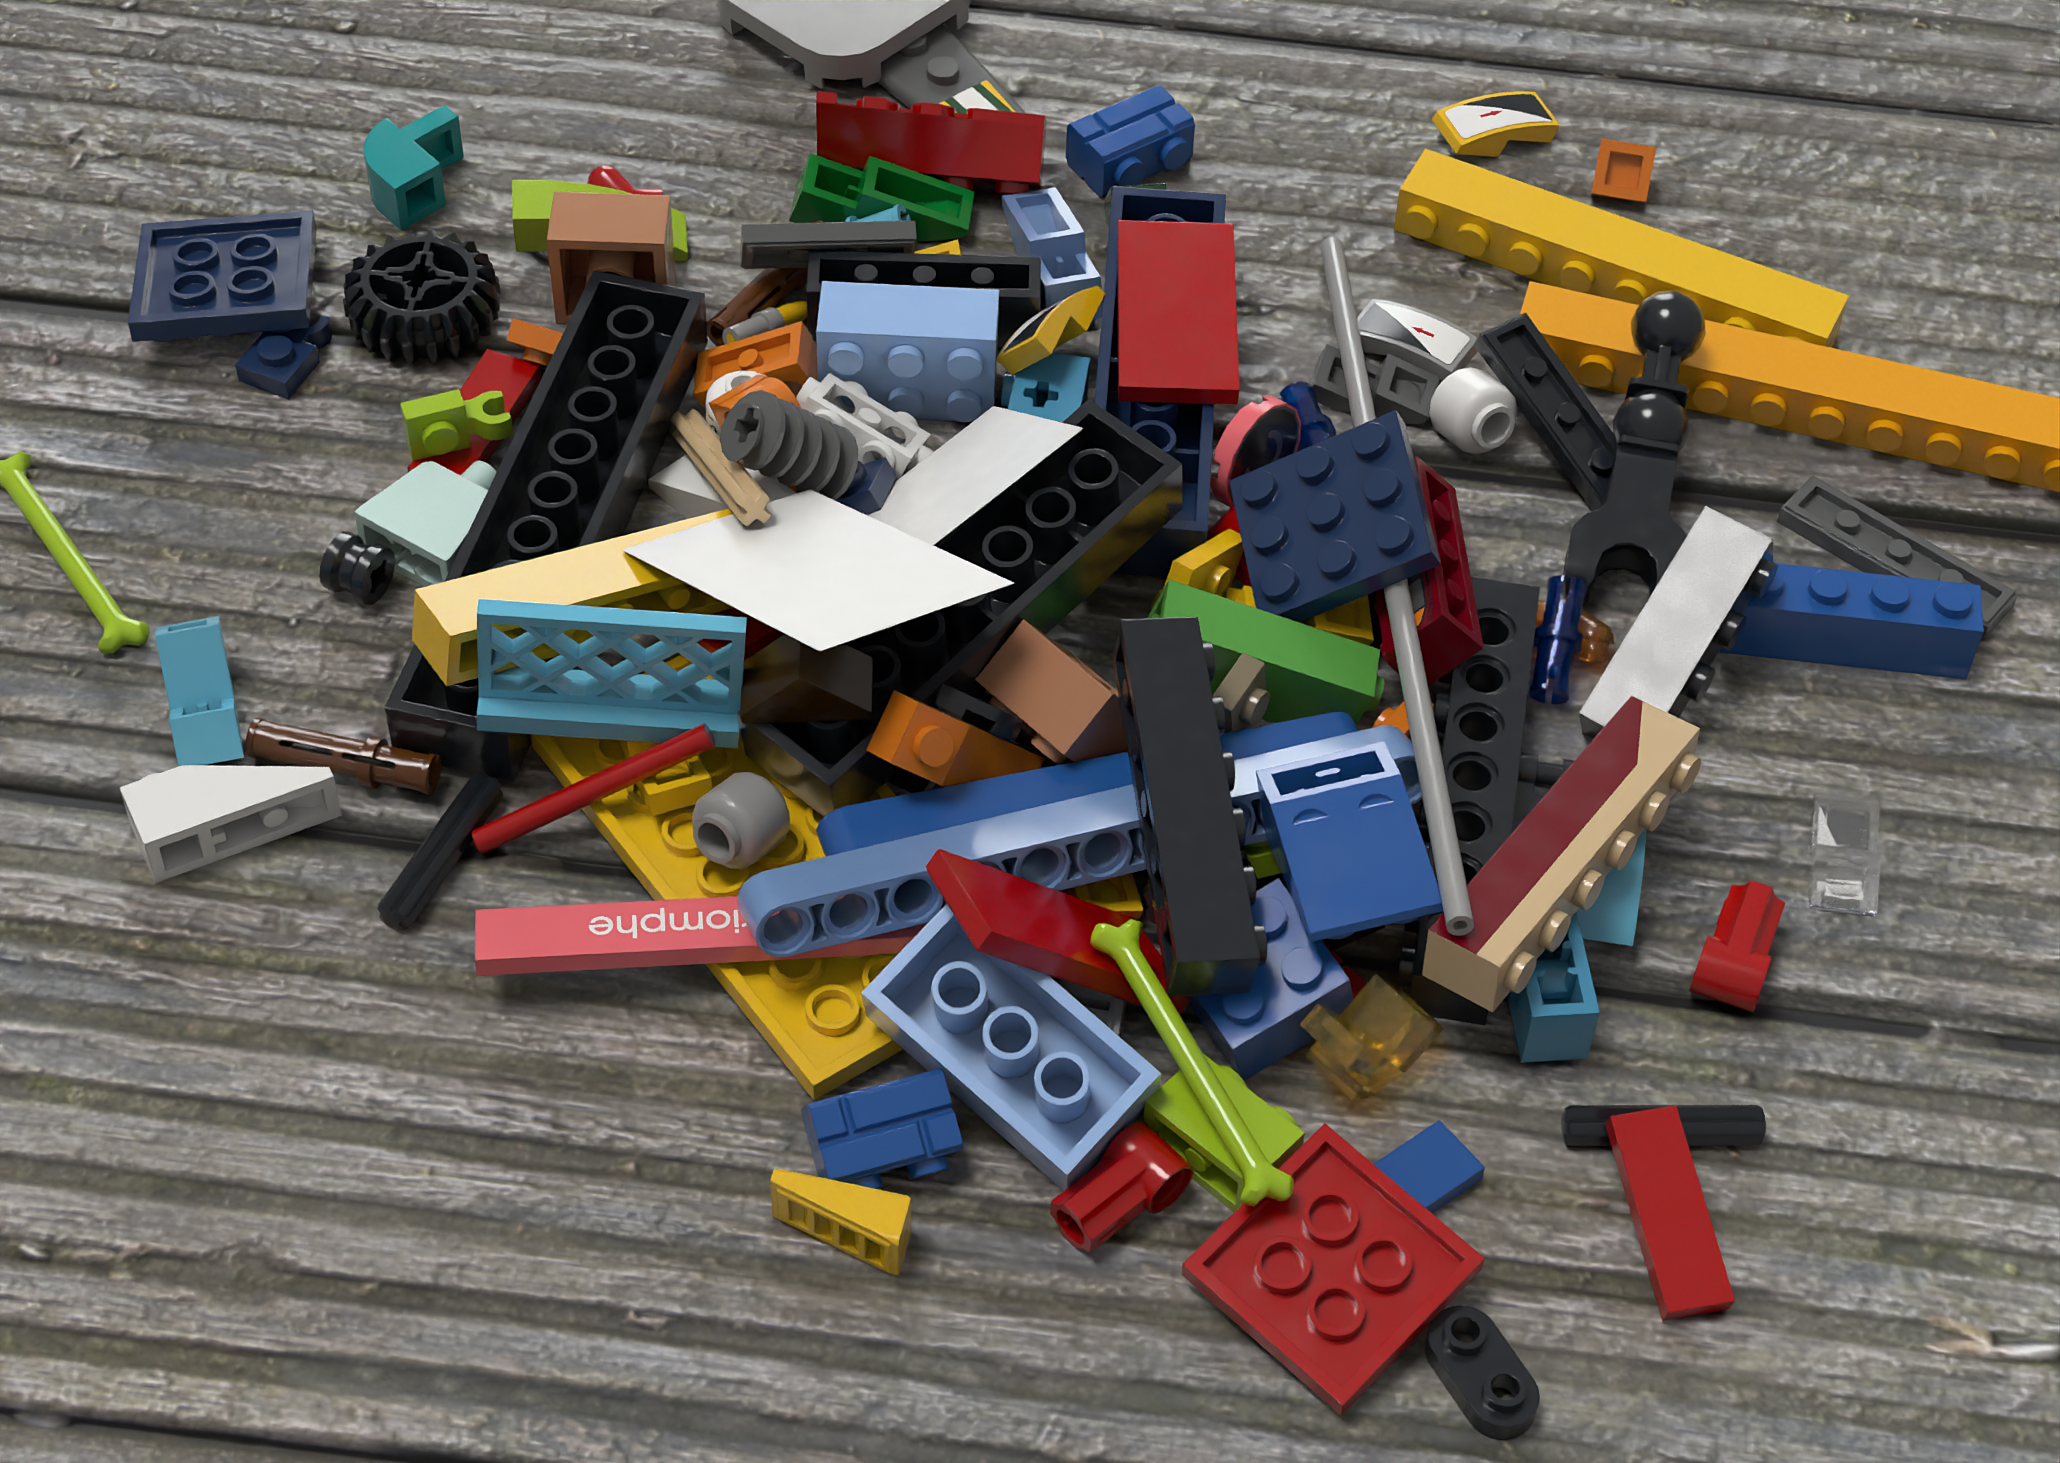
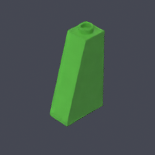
(1304, 666)

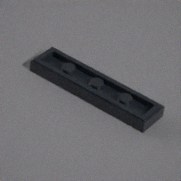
(1552, 404)

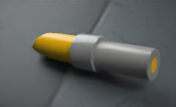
(766, 321)

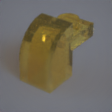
(1371, 1038)

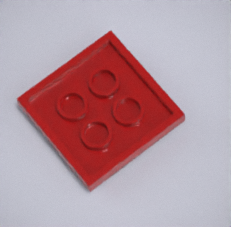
(1334, 1271)

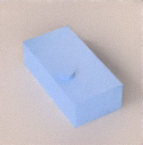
(1012, 1048)

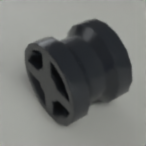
(357, 568)

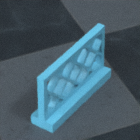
(603, 698)

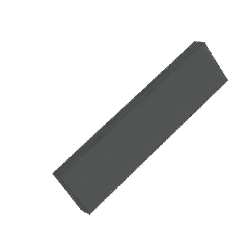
(1883, 546)

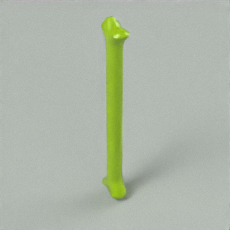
(118, 628)
(1259, 1175)

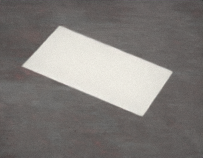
(970, 472)
(818, 570)

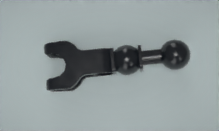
(1649, 430)

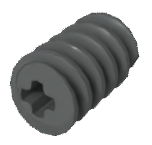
(790, 444)

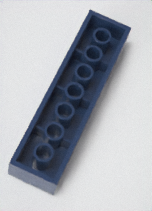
(1176, 428)

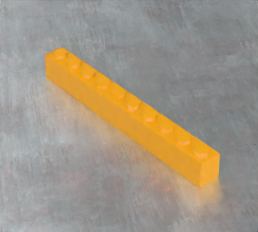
(1818, 391)

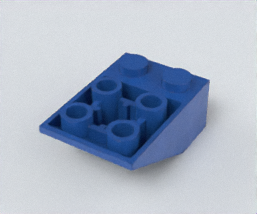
(1347, 841)

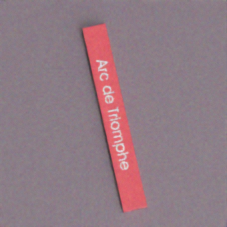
(636, 936)

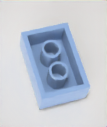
(912, 346)

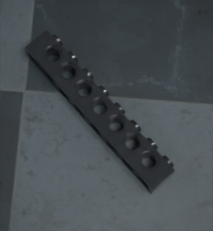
(1481, 762)

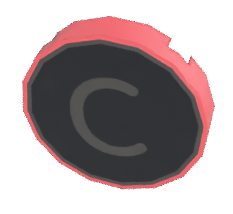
(1253, 440)

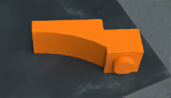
(944, 746)

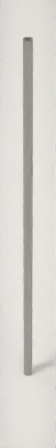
(1403, 626)

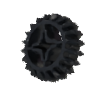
(421, 297)

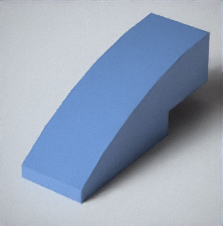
(1047, 229)

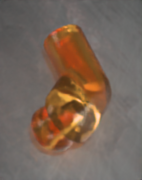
(1595, 632)

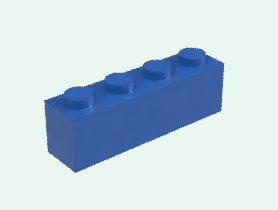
(1865, 621)

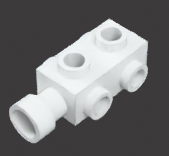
(868, 422)

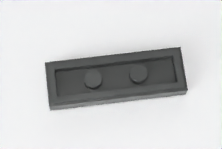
(789, 243)

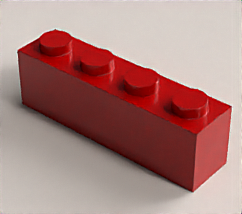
(935, 141)

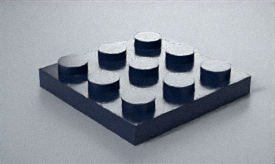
(223, 276)
(1334, 521)

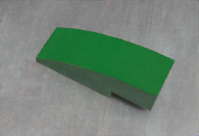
(837, 191)

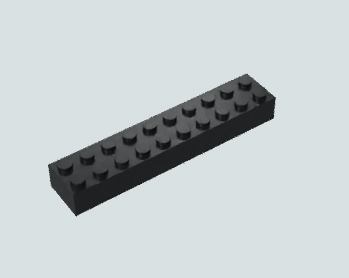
(563, 482)

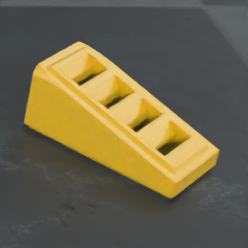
(847, 1216)

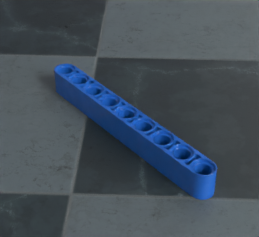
(959, 804)

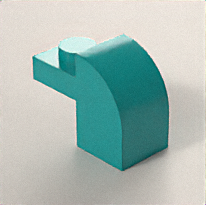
(408, 165)

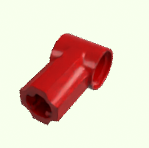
(1737, 954)
(1134, 1176)

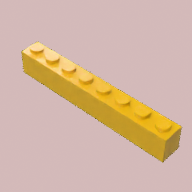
(1603, 252)

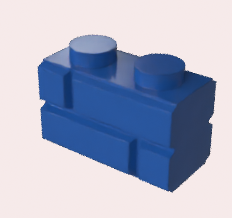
(1130, 140)
(884, 1130)

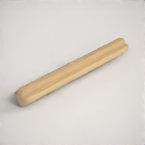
(727, 477)

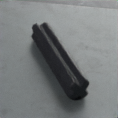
(440, 851)
(1701, 1123)

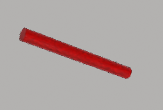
(593, 788)

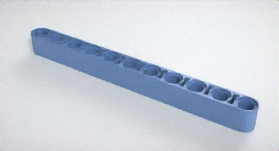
(1047, 844)

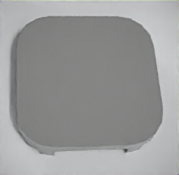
(841, 35)

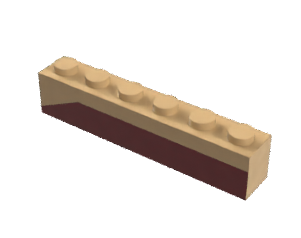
(1564, 852)

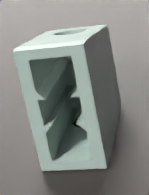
(425, 518)

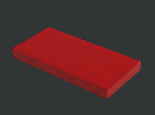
(1177, 312)
(1037, 926)

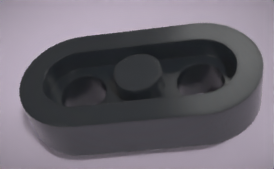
(1477, 1368)

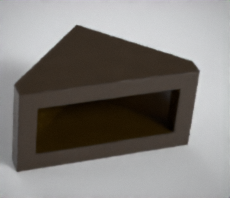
(806, 685)

